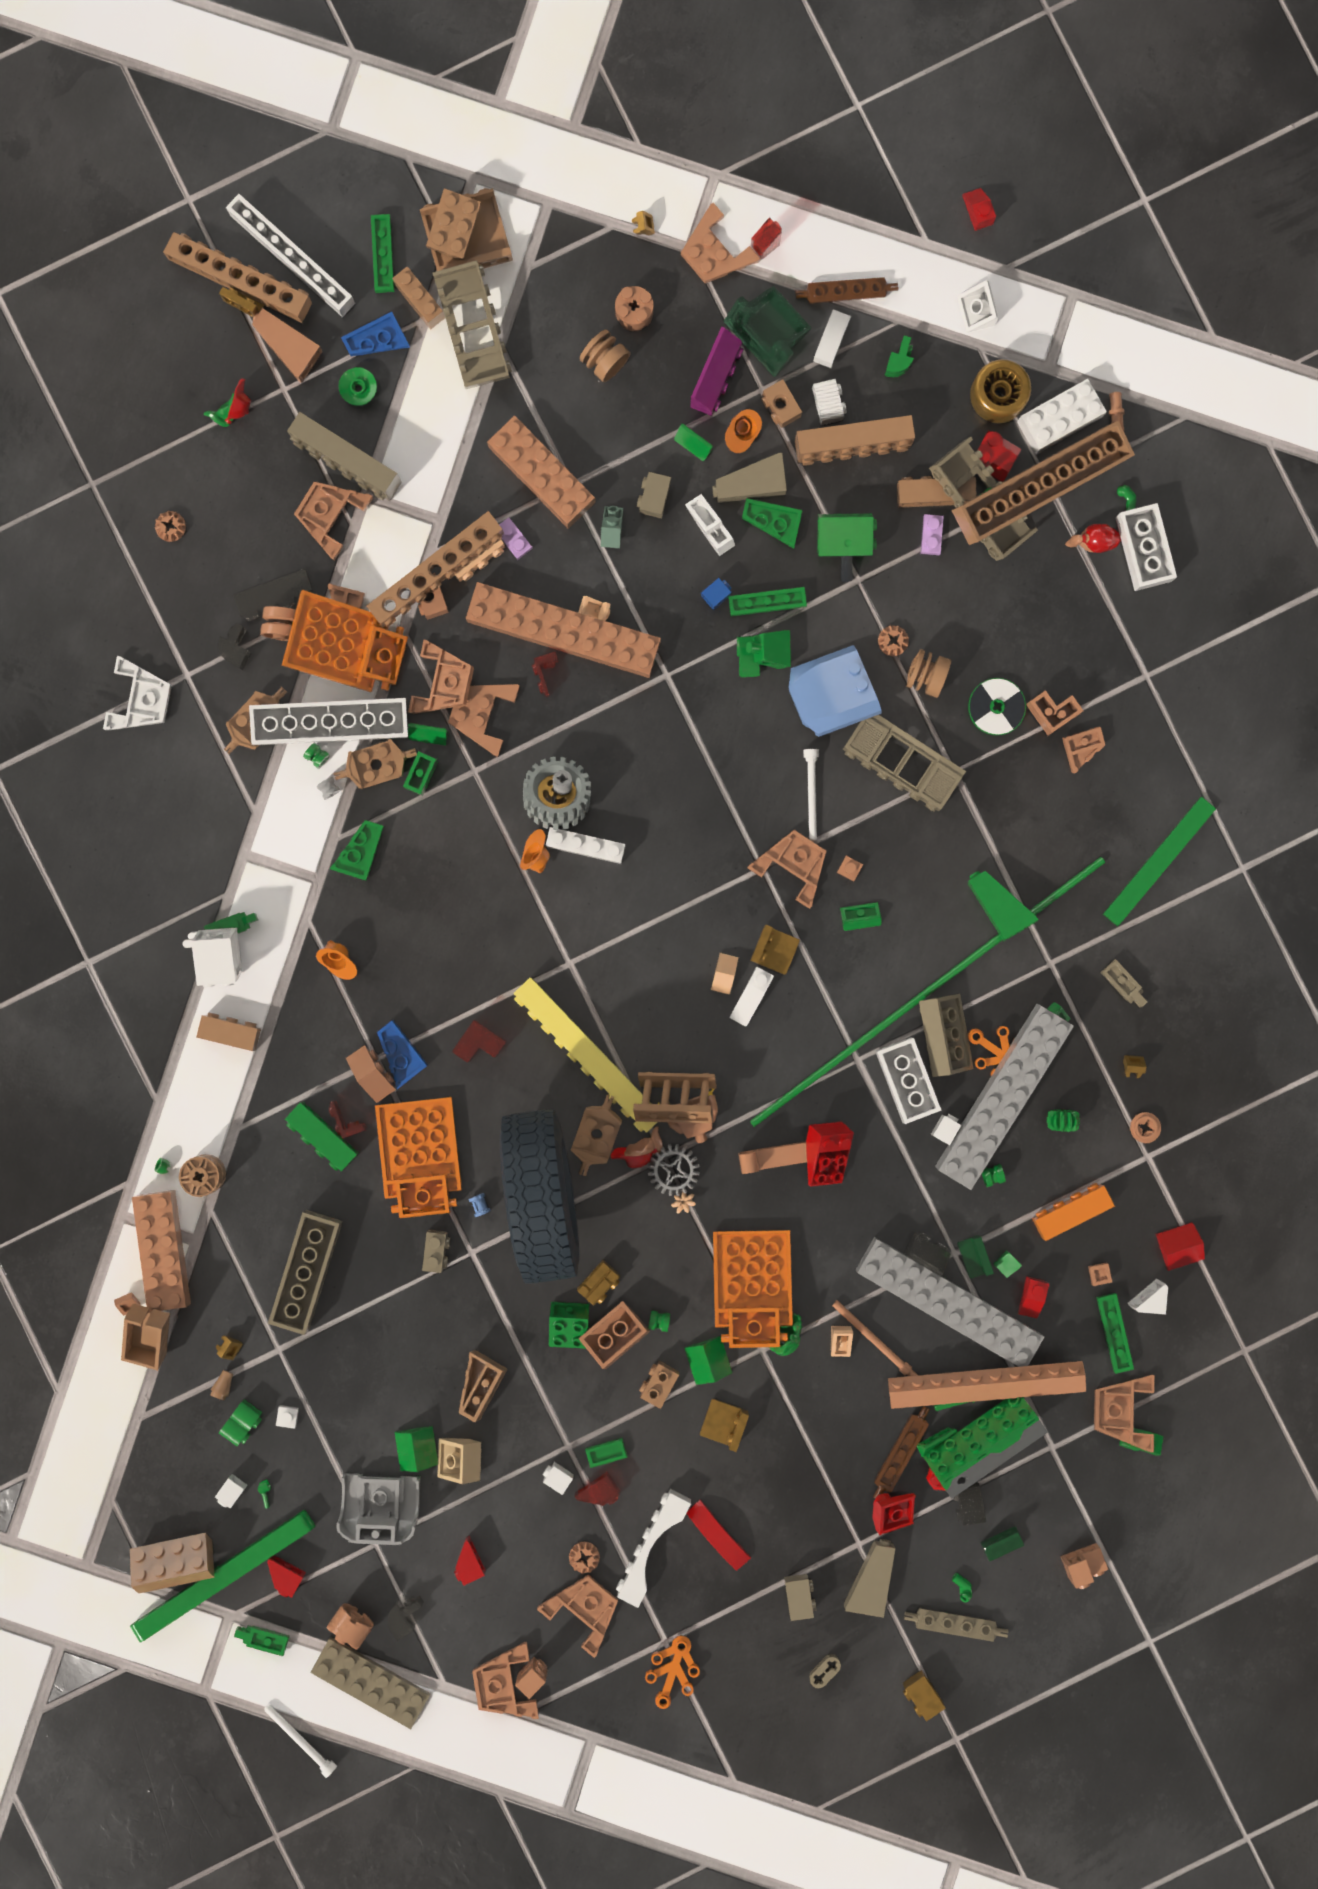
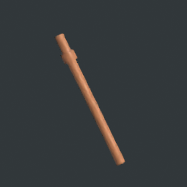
(904, 1368)

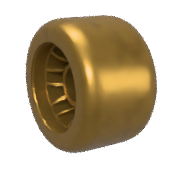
(1003, 377)

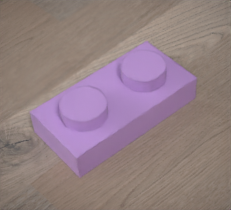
(932, 534)
(514, 539)

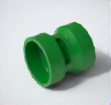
(316, 755)
(993, 1175)
(659, 1321)

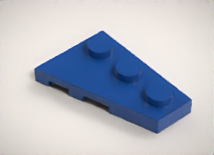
(375, 337)
(401, 1054)

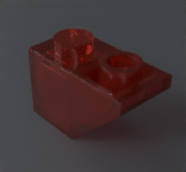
(767, 238)

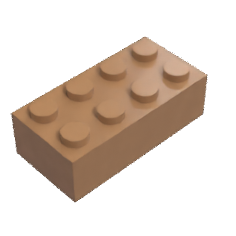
(171, 1563)

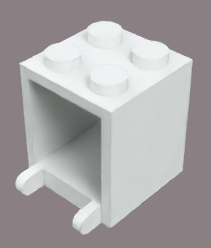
(215, 956)

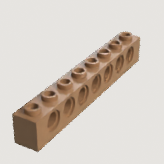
(180, 244)
(438, 559)

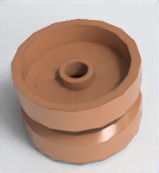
(279, 622)

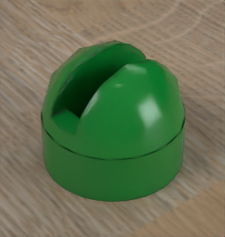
(162, 1165)

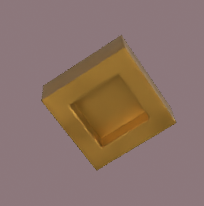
(644, 222)
(1134, 1064)
(229, 1348)

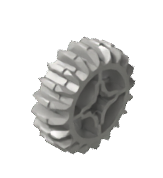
(666, 1185)

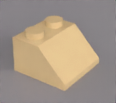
(459, 1460)

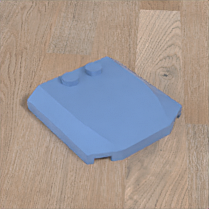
(833, 692)

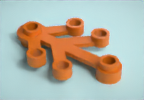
(991, 1047)
(673, 1668)

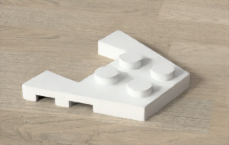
(147, 698)

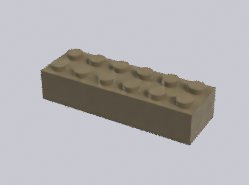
(344, 456)
(305, 1272)

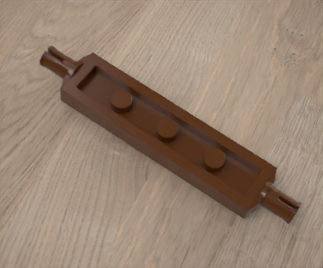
(846, 290)
(901, 1452)

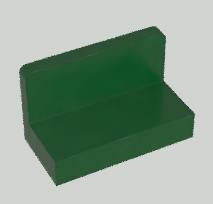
(975, 1257)
(1002, 1543)

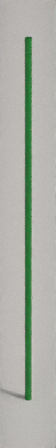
(921, 996)

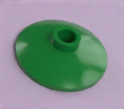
(357, 377)

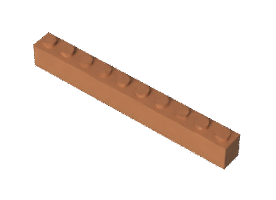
(987, 1384)

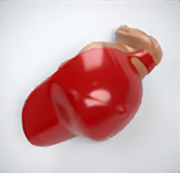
(1096, 538)
(640, 1153)

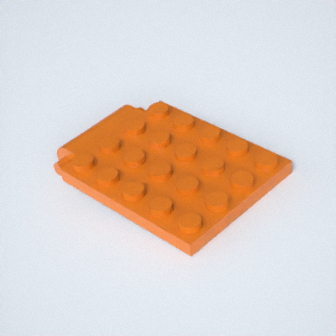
(343, 644)
(419, 1155)
(752, 1286)

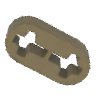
(828, 1674)

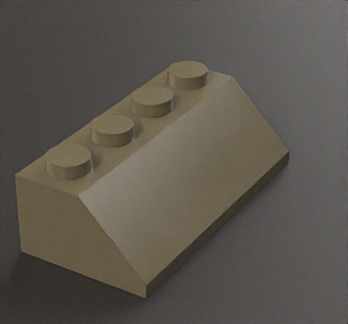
(946, 1035)

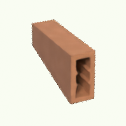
(289, 345)

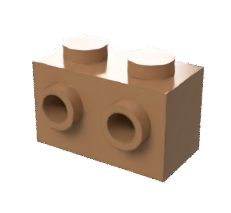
(659, 1384)

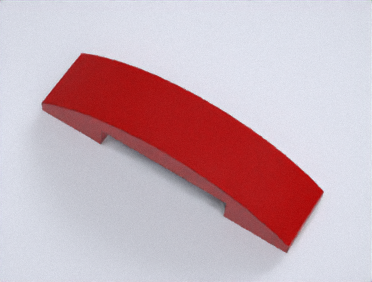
(717, 1535)

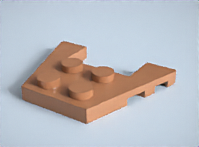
(708, 255)
(321, 509)
(450, 681)
(474, 716)
(798, 857)
(1116, 1412)
(590, 1604)
(496, 1688)

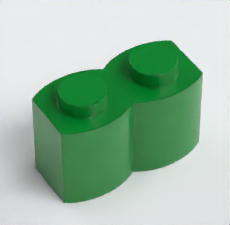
(240, 1423)

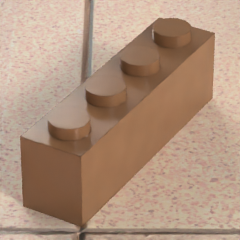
(930, 492)

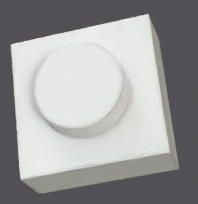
(287, 1416)

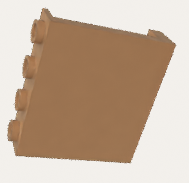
(488, 239)

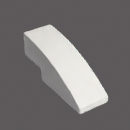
(831, 338)
(710, 524)

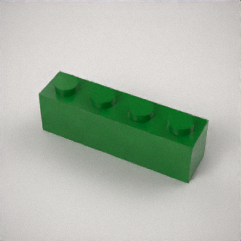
(321, 1136)

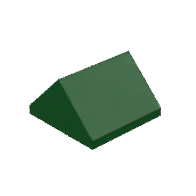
(708, 1361)
(416, 1449)

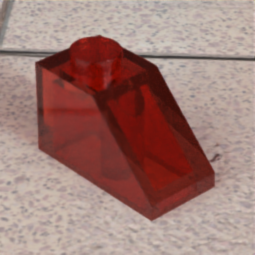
(599, 1491)

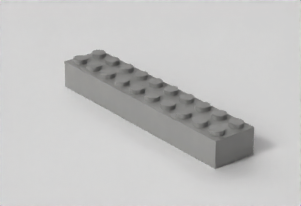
(1004, 1096)
(949, 1303)

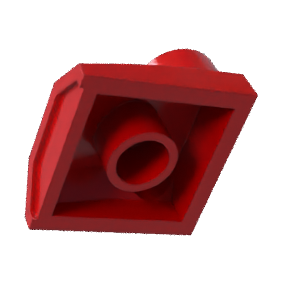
(998, 454)
(893, 1512)

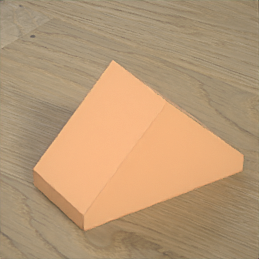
(724, 973)
(841, 1340)

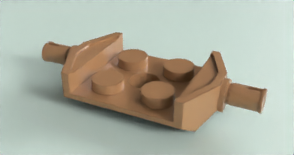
(240, 723)
(359, 764)
(592, 1149)

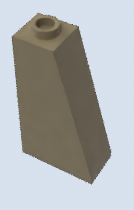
(755, 481)
(872, 1583)

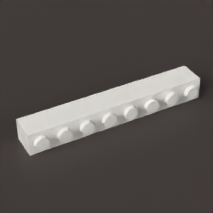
(290, 255)

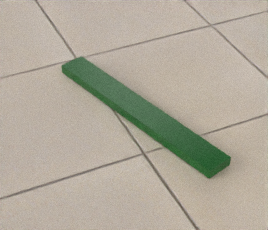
(1159, 861)

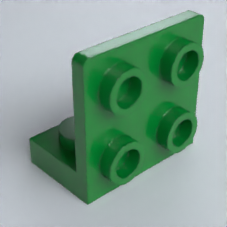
(567, 1324)

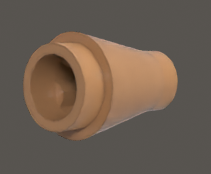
(222, 1385)

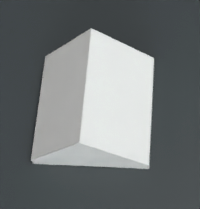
(978, 307)
(1151, 1299)

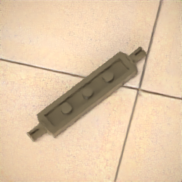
(956, 1624)

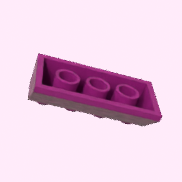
(716, 372)

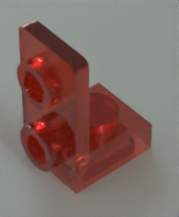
(544, 661)
(353, 1127)

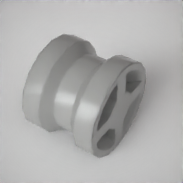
(566, 782)
(328, 788)

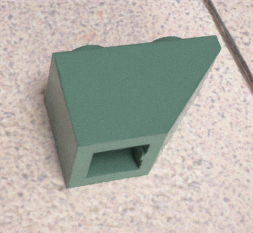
(611, 527)

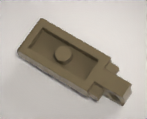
(1124, 983)

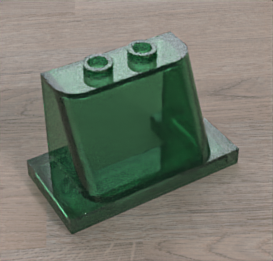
(768, 328)

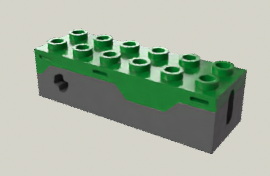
(983, 1446)

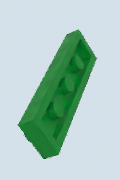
(382, 253)
(767, 601)
(1115, 1333)

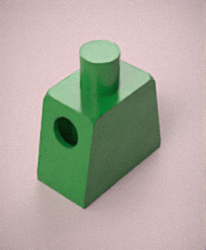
(771, 649)

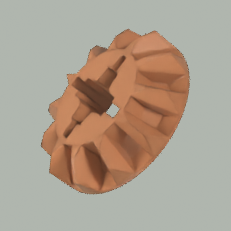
(172, 534)
(893, 650)
(1153, 1123)
(588, 1549)

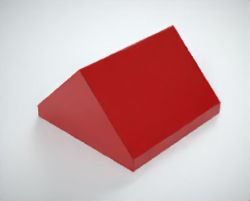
(1181, 1246)

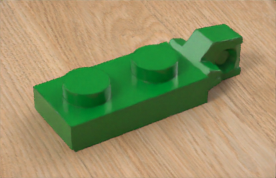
(240, 921)
(263, 1639)

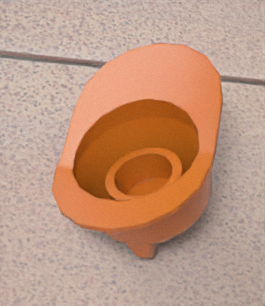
(743, 430)
(535, 853)
(336, 960)

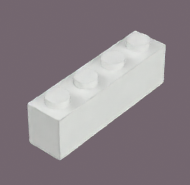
(585, 845)

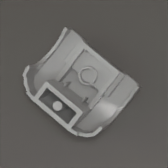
(378, 1509)

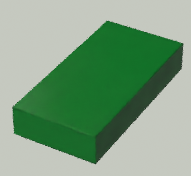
(606, 1452)

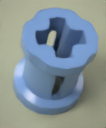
(479, 1205)

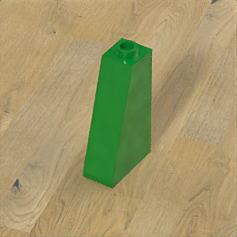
(1002, 908)

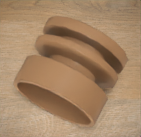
(605, 356)
(928, 673)
(213, 1172)

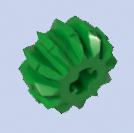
(1063, 1120)

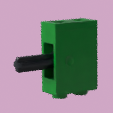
(846, 537)

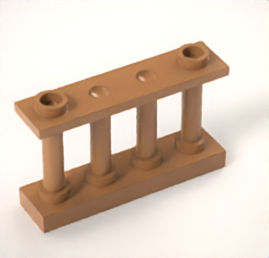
(675, 1113)

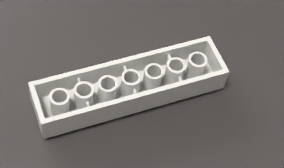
(328, 721)

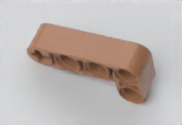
(772, 1157)

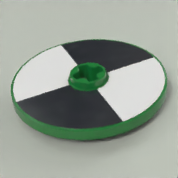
(982, 703)

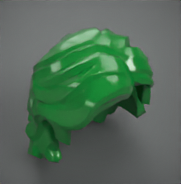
(793, 1334)

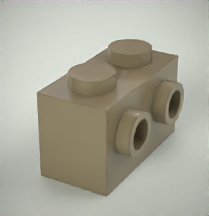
(655, 494)
(435, 1251)
(799, 1597)

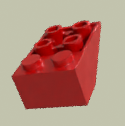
(827, 1152)

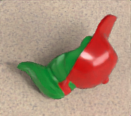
(233, 409)

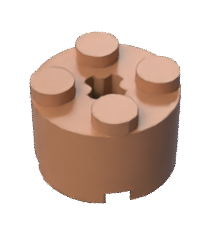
(634, 297)
(350, 1626)

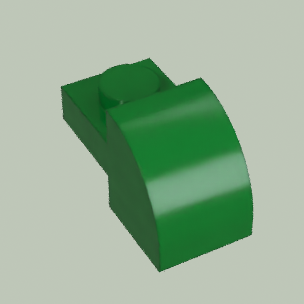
(900, 363)

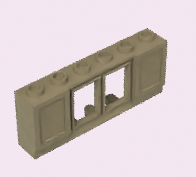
(463, 285)
(959, 467)
(936, 783)

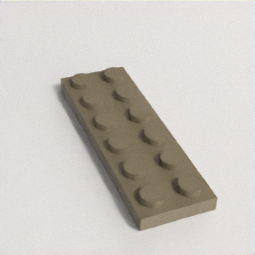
(370, 1683)

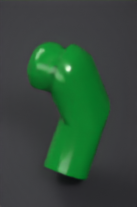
(1129, 495)
(964, 1586)

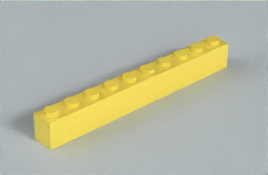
(581, 1049)

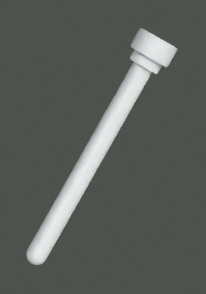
(811, 756)
(326, 1766)

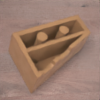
(480, 1385)

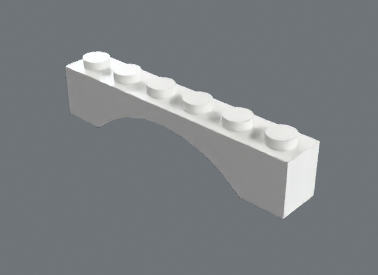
(671, 1512)

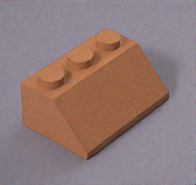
(614, 1335)

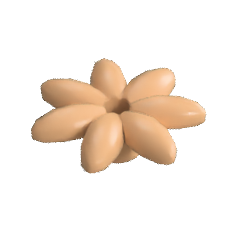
(683, 1202)

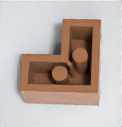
(1052, 716)
(371, 1073)
(1084, 1564)

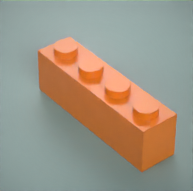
(1073, 1211)

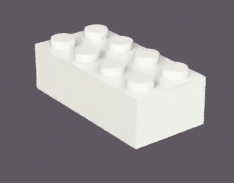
(1061, 416)
(1146, 547)
(908, 1080)

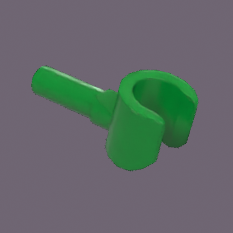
(263, 1487)

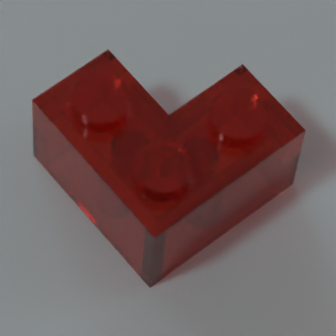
(478, 1037)

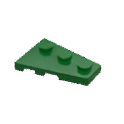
(773, 519)
(360, 852)

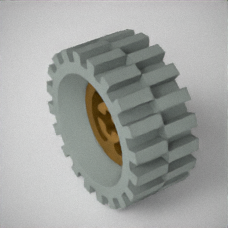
(566, 807)

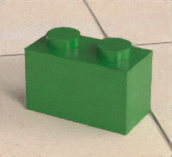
(420, 773)

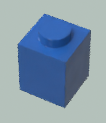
(716, 593)

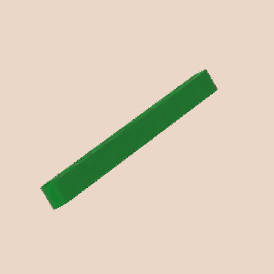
(223, 1576)

